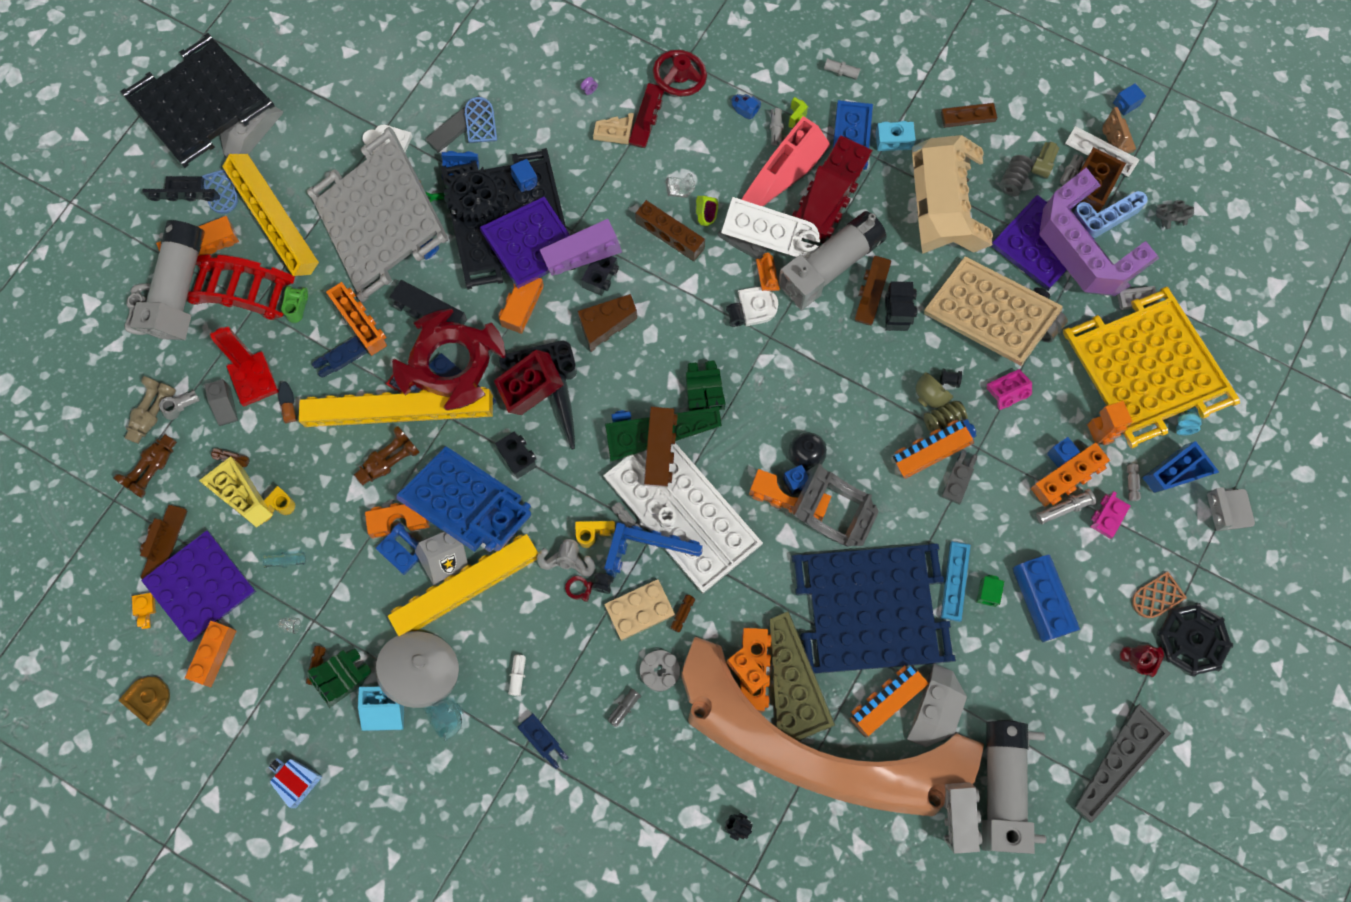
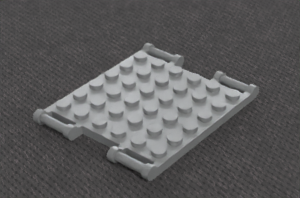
(377, 214)

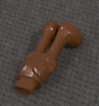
(154, 457)
(378, 465)

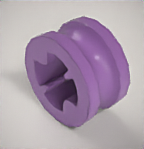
(589, 85)

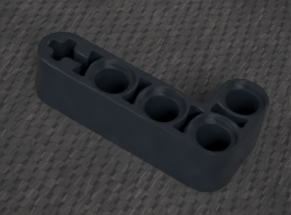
(553, 349)

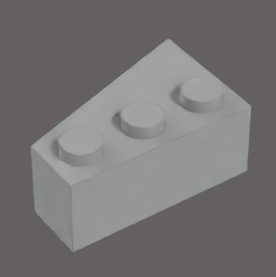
(962, 818)

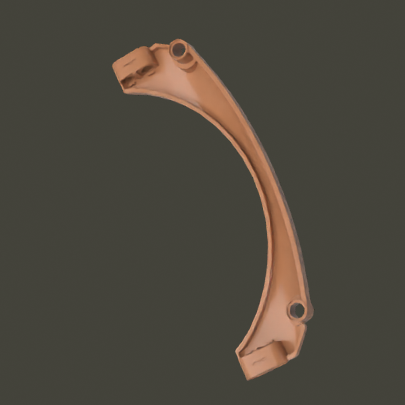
(742, 730)

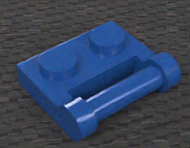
(395, 552)

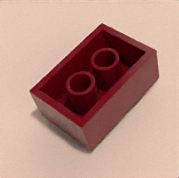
(528, 382)

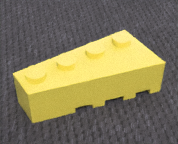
(236, 489)

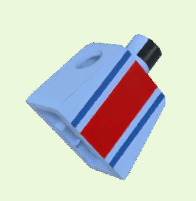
(293, 781)

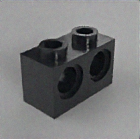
(595, 272)
(513, 456)

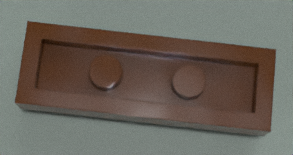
(969, 115)

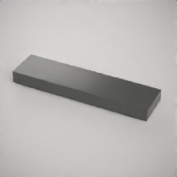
(453, 127)

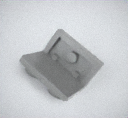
(1230, 509)

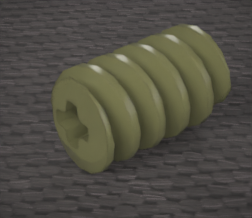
(945, 415)

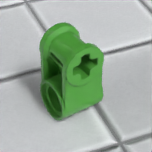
(295, 300)

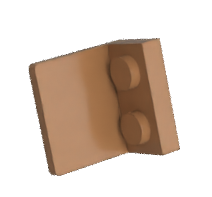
(1118, 132)

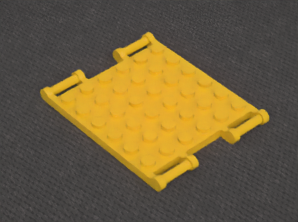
(1151, 364)

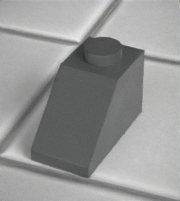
(221, 402)

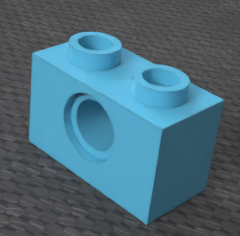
(888, 142)

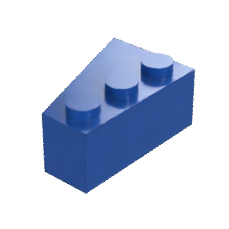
(1180, 468)

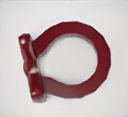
(584, 596)

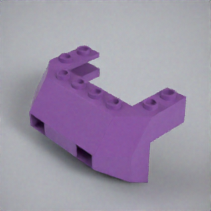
(1079, 250)

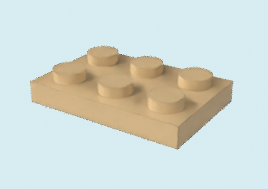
(639, 610)

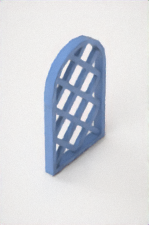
(470, 140)
(215, 174)

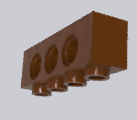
(670, 230)

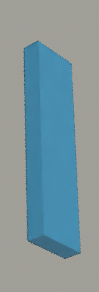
(955, 581)

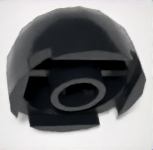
(807, 450)

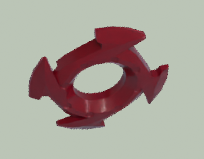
(437, 332)

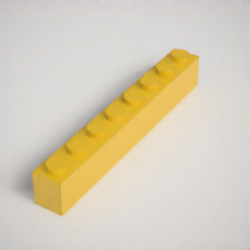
(270, 214)
(464, 586)

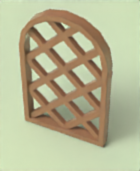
(1175, 586)

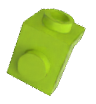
(800, 109)

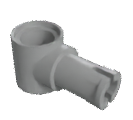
(178, 403)

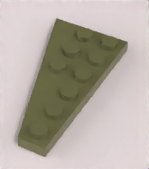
(798, 696)

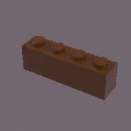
(659, 447)

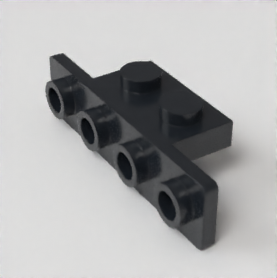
(182, 187)

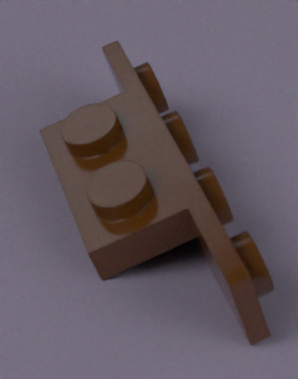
(872, 290)
(162, 538)

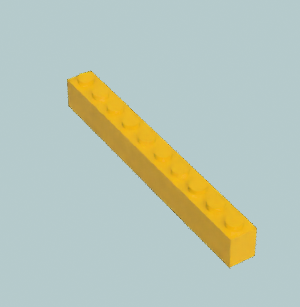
(387, 409)

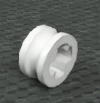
(667, 522)

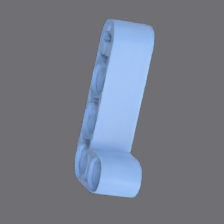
(1112, 213)

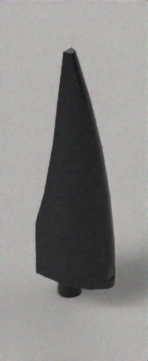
(563, 408)

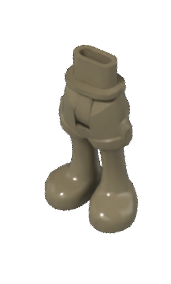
(141, 419)

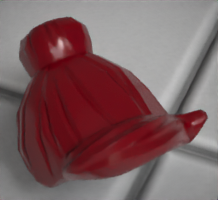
(1143, 658)

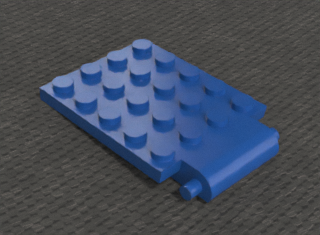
(465, 502)

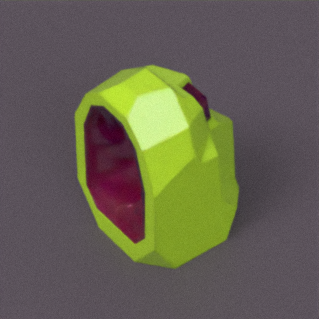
(706, 210)

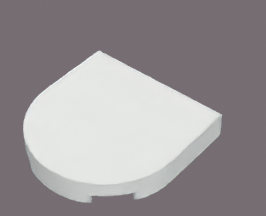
(757, 305)

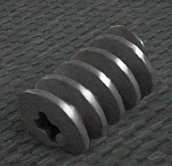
(1015, 175)

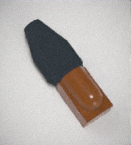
(286, 401)

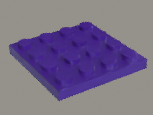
(521, 235)
(1027, 249)
(198, 586)

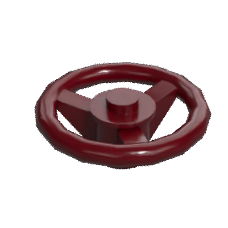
(680, 72)

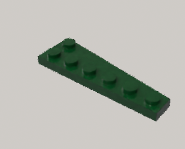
(631, 436)

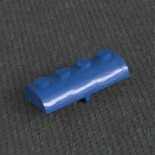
(1045, 598)

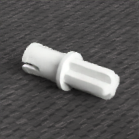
(517, 675)

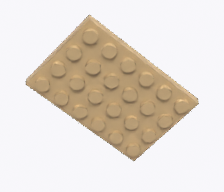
(993, 310)

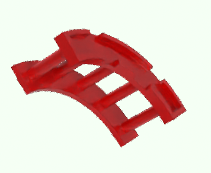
(239, 267)

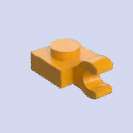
(142, 607)

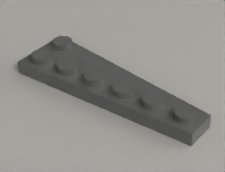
(1128, 753)

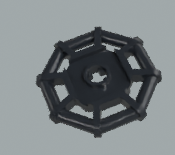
(1185, 644)

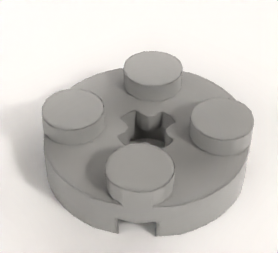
(651, 678)

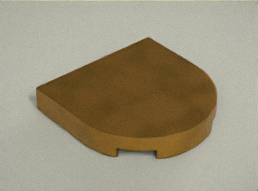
(147, 698)

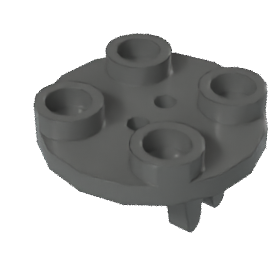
(1174, 212)

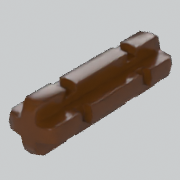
(219, 454)
(682, 613)
(316, 660)

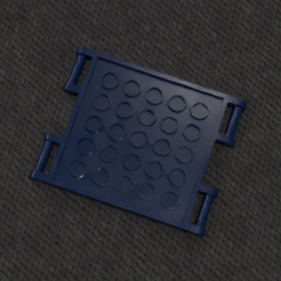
(873, 609)

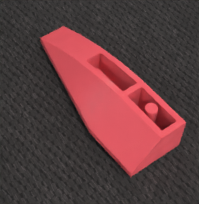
(789, 162)

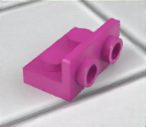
(1010, 389)
(1110, 515)

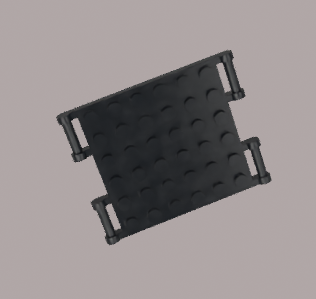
(197, 100)
(473, 248)

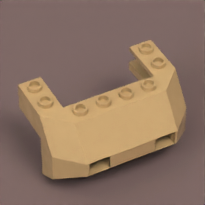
(943, 194)

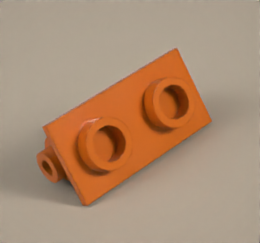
(767, 273)

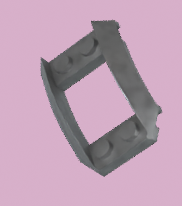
(811, 495)

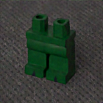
(704, 381)
(338, 676)

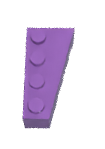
(581, 248)

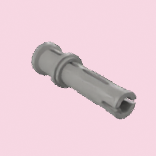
(1074, 504)

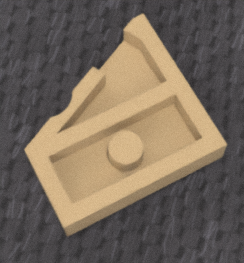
(614, 129)

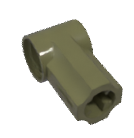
(1044, 163)

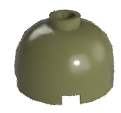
(932, 392)

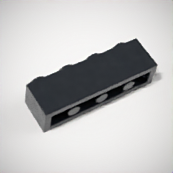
(420, 303)

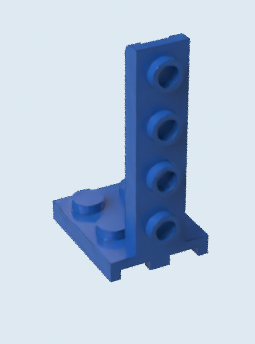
(654, 538)

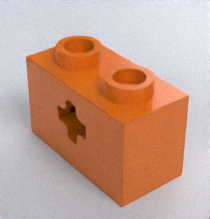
(748, 671)

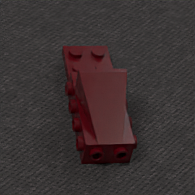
(833, 186)

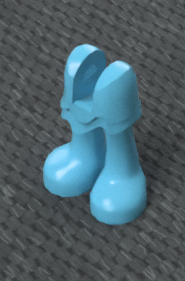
(1189, 422)

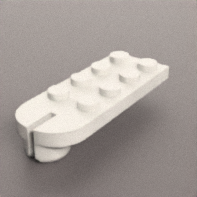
(769, 228)

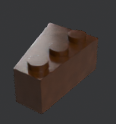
(606, 319)

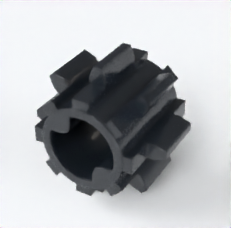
(738, 826)

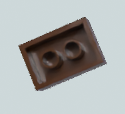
(1106, 171)

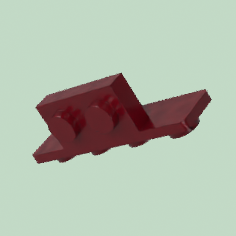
(646, 116)

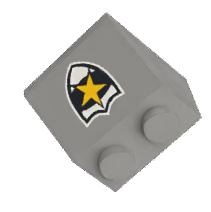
(441, 556)

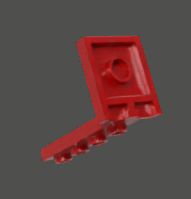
(248, 371)

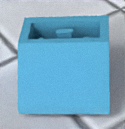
(379, 711)

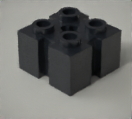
(900, 306)

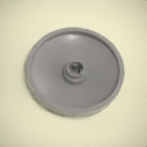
(417, 669)

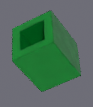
(990, 591)

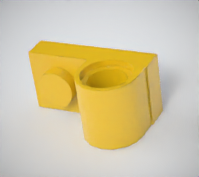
(274, 500)
(605, 528)

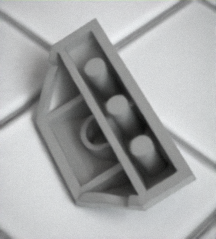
(243, 139)
(938, 708)

